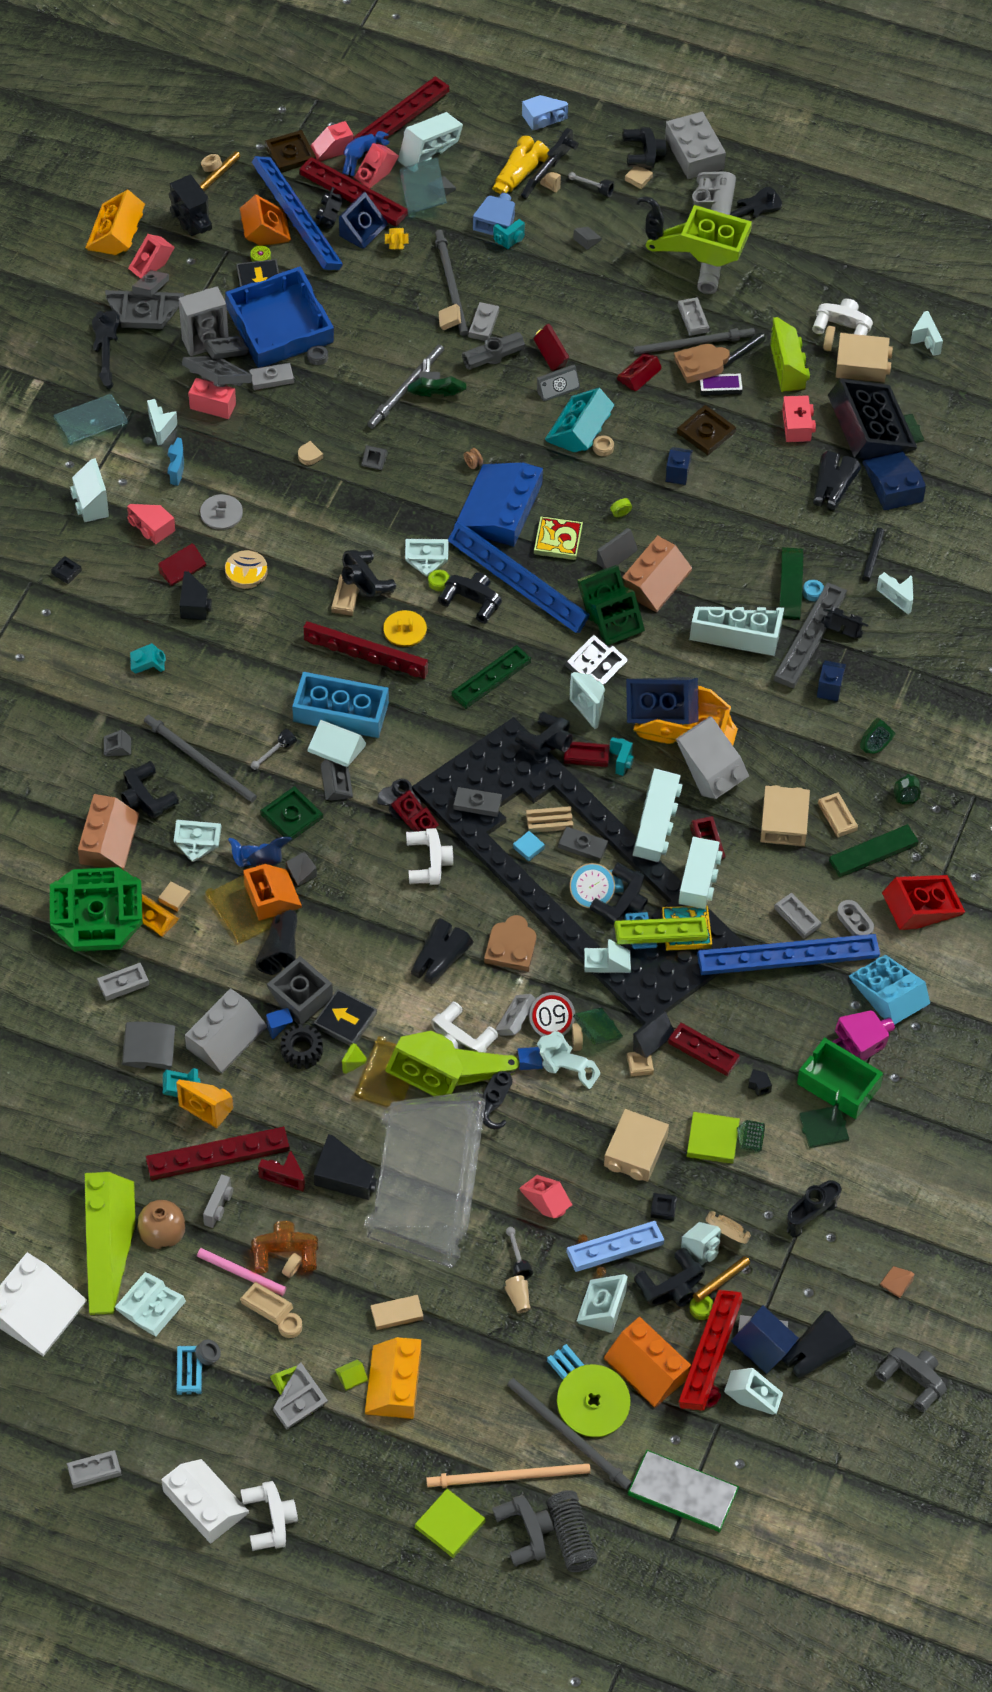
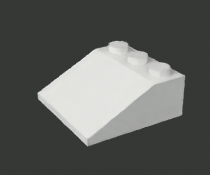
(37, 1304)

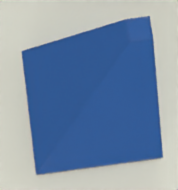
(529, 1058)

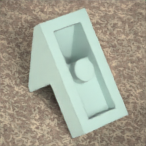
(927, 332)
(161, 423)
(897, 593)
(607, 960)

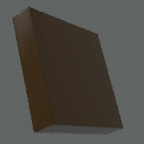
(289, 150)
(706, 430)

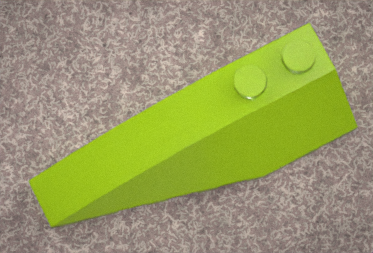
(108, 1236)

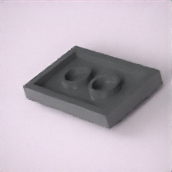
(217, 370)

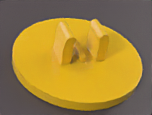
(405, 628)

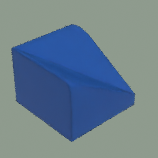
(278, 1021)

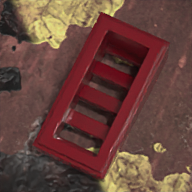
(709, 823)

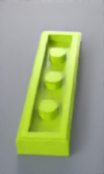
(661, 930)

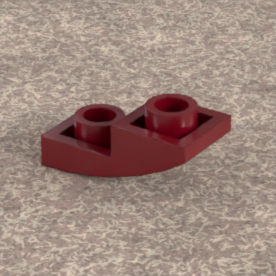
(413, 813)

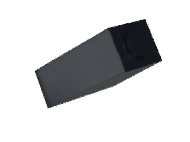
(344, 1170)

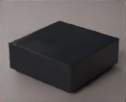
(66, 570)
(663, 1206)

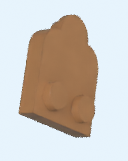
(701, 361)
(511, 944)

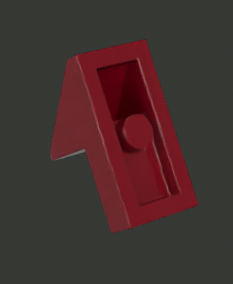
(287, 1175)

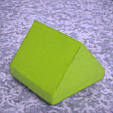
(352, 1374)

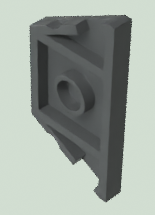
(141, 310)

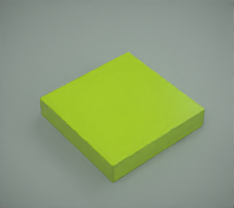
(713, 1137)
(450, 1523)

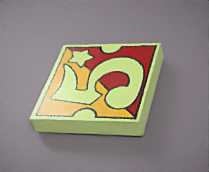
(558, 538)

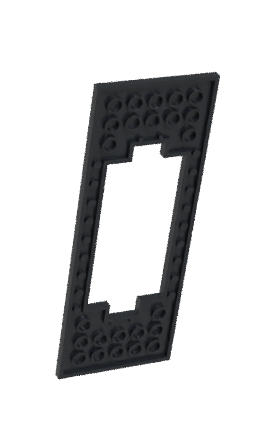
(504, 767)

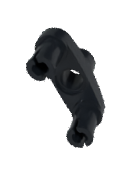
(651, 147)
(358, 573)
(474, 589)
(552, 738)
(139, 796)
(629, 902)
(807, 1210)
(677, 1287)

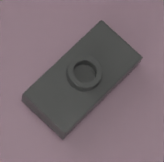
(150, 283)
(226, 347)
(477, 801)
(583, 844)

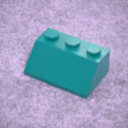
(581, 420)

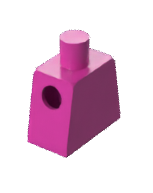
(864, 1033)

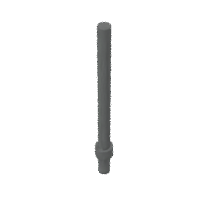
(732, 335)
(384, 410)

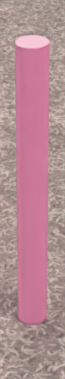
(240, 1271)

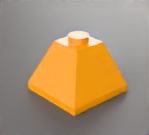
(205, 1101)

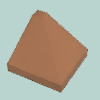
(897, 1281)

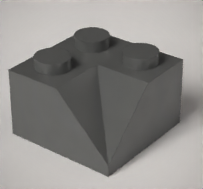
(301, 990)

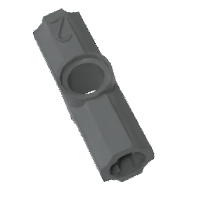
(493, 350)

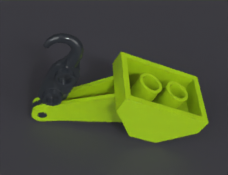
(706, 234)
(437, 1067)

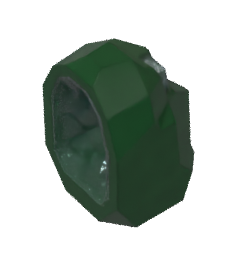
(876, 737)
(907, 789)

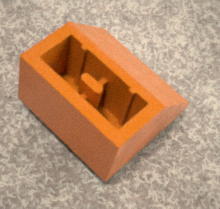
(270, 891)

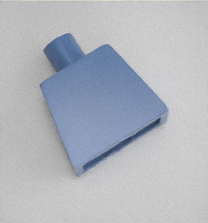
(493, 212)

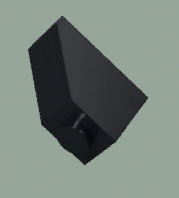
(194, 599)

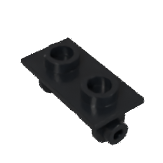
(324, 214)
(851, 624)

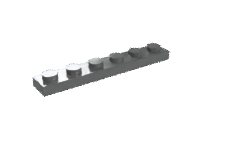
(808, 637)

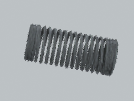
(579, 1556)

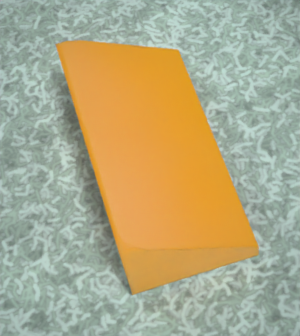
(157, 917)

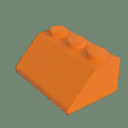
(647, 1362)

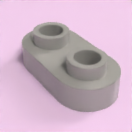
(857, 920)

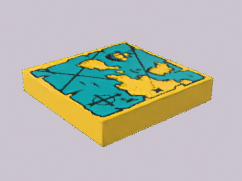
(687, 912)

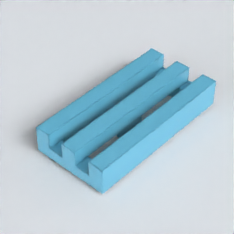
(559, 1354)
(189, 1388)

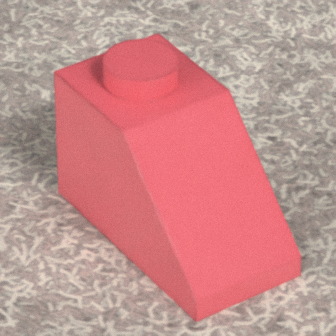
(332, 141)
(151, 255)
(546, 1196)

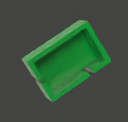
(840, 1078)

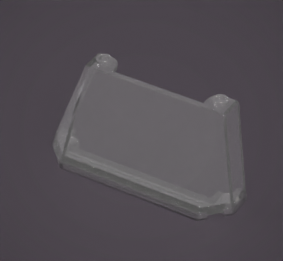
(428, 1175)

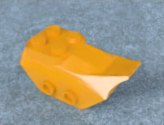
(708, 705)

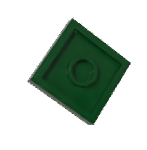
(291, 813)

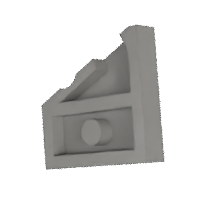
(298, 1398)

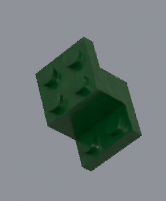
(611, 605)

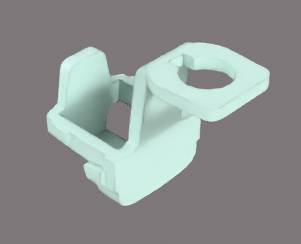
(557, 1054)

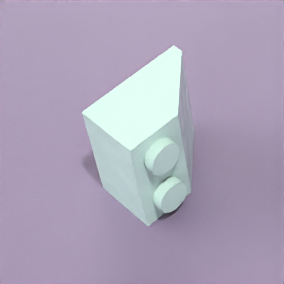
(90, 492)

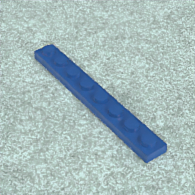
(297, 213)
(518, 577)
(788, 954)

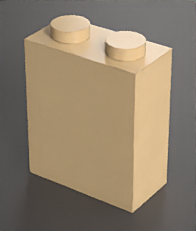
(863, 357)
(785, 815)
(636, 1145)

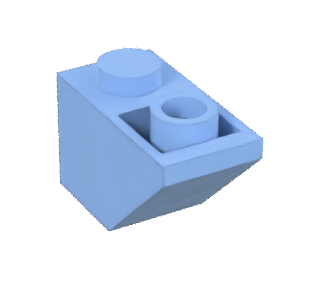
(543, 111)

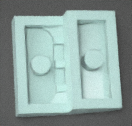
(150, 1304)

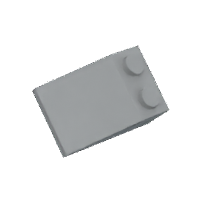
(711, 759)

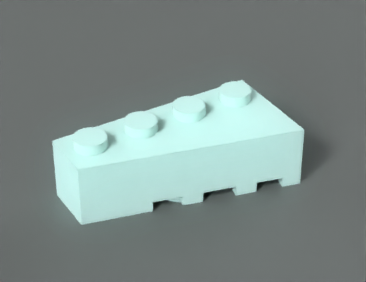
(738, 628)
(656, 815)

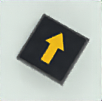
(256, 271)
(345, 1018)

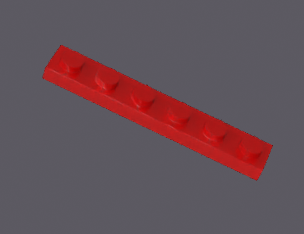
(710, 1350)

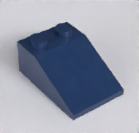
(895, 480)
(662, 699)

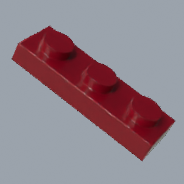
(704, 1049)

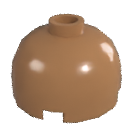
(161, 1224)

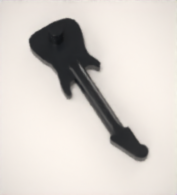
(563, 145)
(764, 201)
(105, 329)

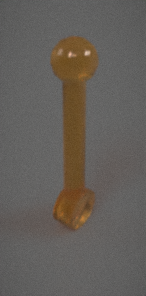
(601, 1271)

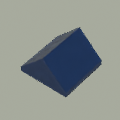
(361, 222)
(764, 1339)

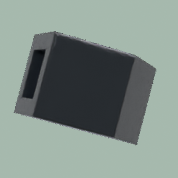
(760, 1082)

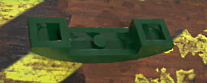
(791, 582)

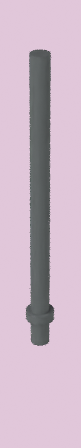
(442, 243)
(158, 727)
(615, 1474)

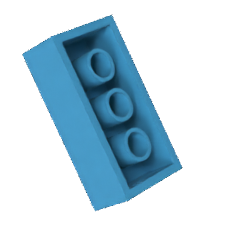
(341, 703)

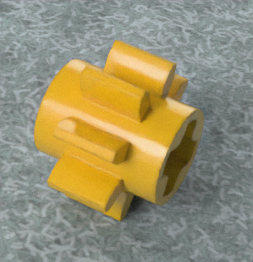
(396, 238)

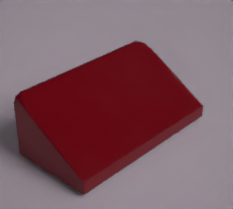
(551, 348)
(640, 371)
(187, 559)

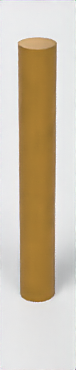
(217, 173)
(721, 1279)

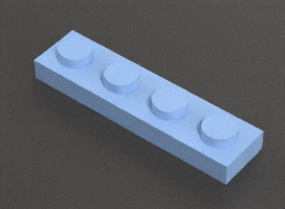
(615, 1246)

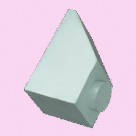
(753, 1390)

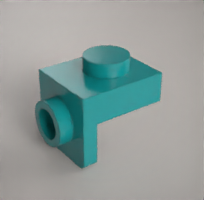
(510, 235)
(146, 658)
(624, 751)
(171, 1077)

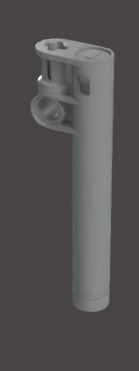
(717, 195)

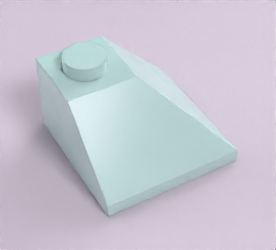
(587, 696)

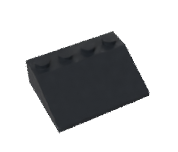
(870, 419)

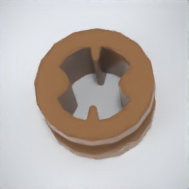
(473, 458)

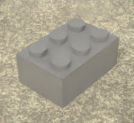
(695, 144)
(202, 318)

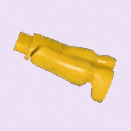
(520, 164)

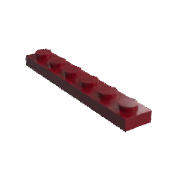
(407, 108)
(351, 189)
(365, 650)
(217, 1153)

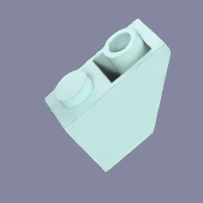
(702, 1242)

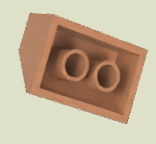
(657, 573)
(107, 833)

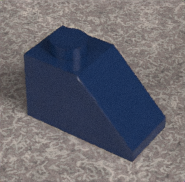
(678, 465)
(831, 680)

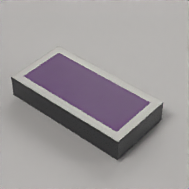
(721, 385)

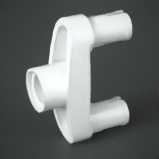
(843, 314)
(439, 856)
(443, 1025)
(281, 1514)

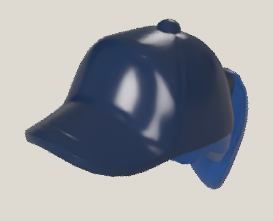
(258, 855)

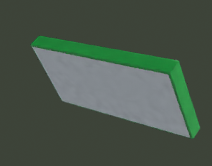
(683, 1491)

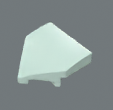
(426, 554)
(196, 838)

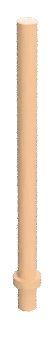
(445, 1481)

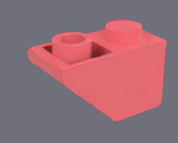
(376, 165)
(151, 520)

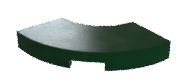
(446, 386)

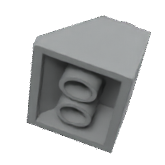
(225, 1031)

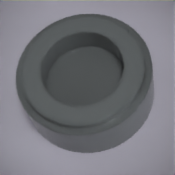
(317, 355)
(207, 1352)

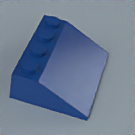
(501, 500)

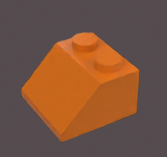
(264, 222)

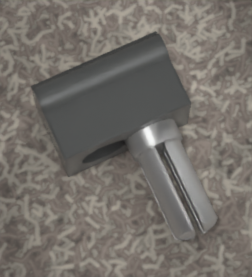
(426, 373)

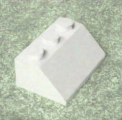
(203, 1499)

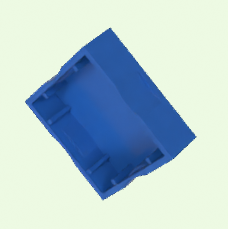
(279, 317)

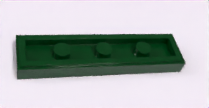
(491, 677)
(873, 850)

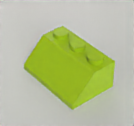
(788, 357)

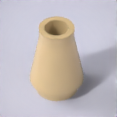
(518, 1292)

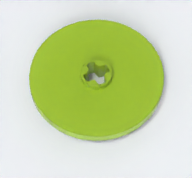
(591, 1419)

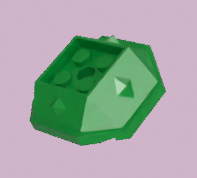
(90, 890)

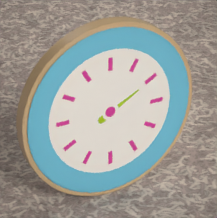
(590, 882)

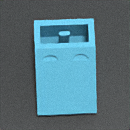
(891, 988)

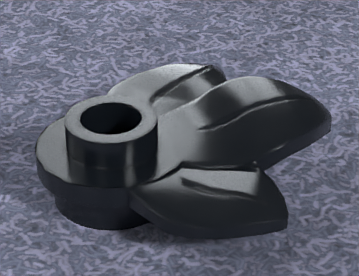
(390, 794)

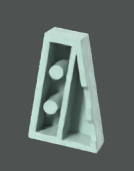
(428, 138)
(700, 873)

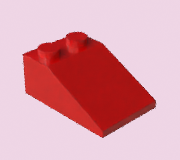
(922, 900)

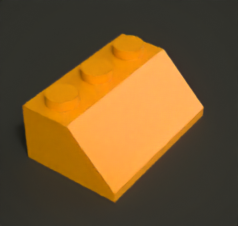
(116, 224)
(394, 1378)

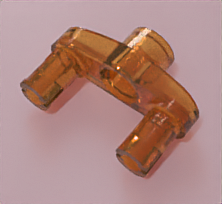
(284, 1240)

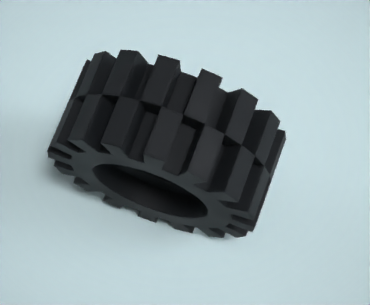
(297, 1035)

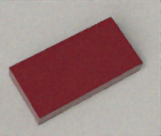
(587, 754)

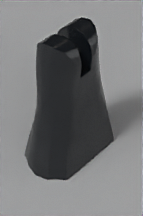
(834, 479)
(280, 944)
(440, 950)
(819, 1344)

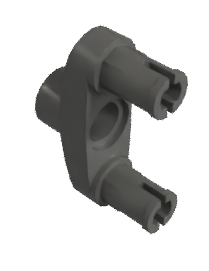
(920, 1369)
(535, 1524)

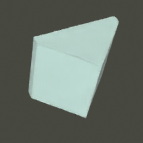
(336, 743)
(603, 1302)

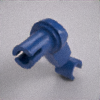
(357, 147)

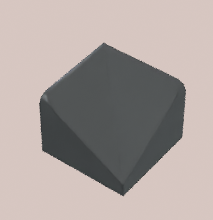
(301, 869)

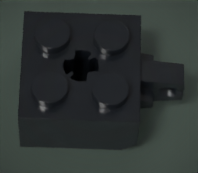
(190, 205)

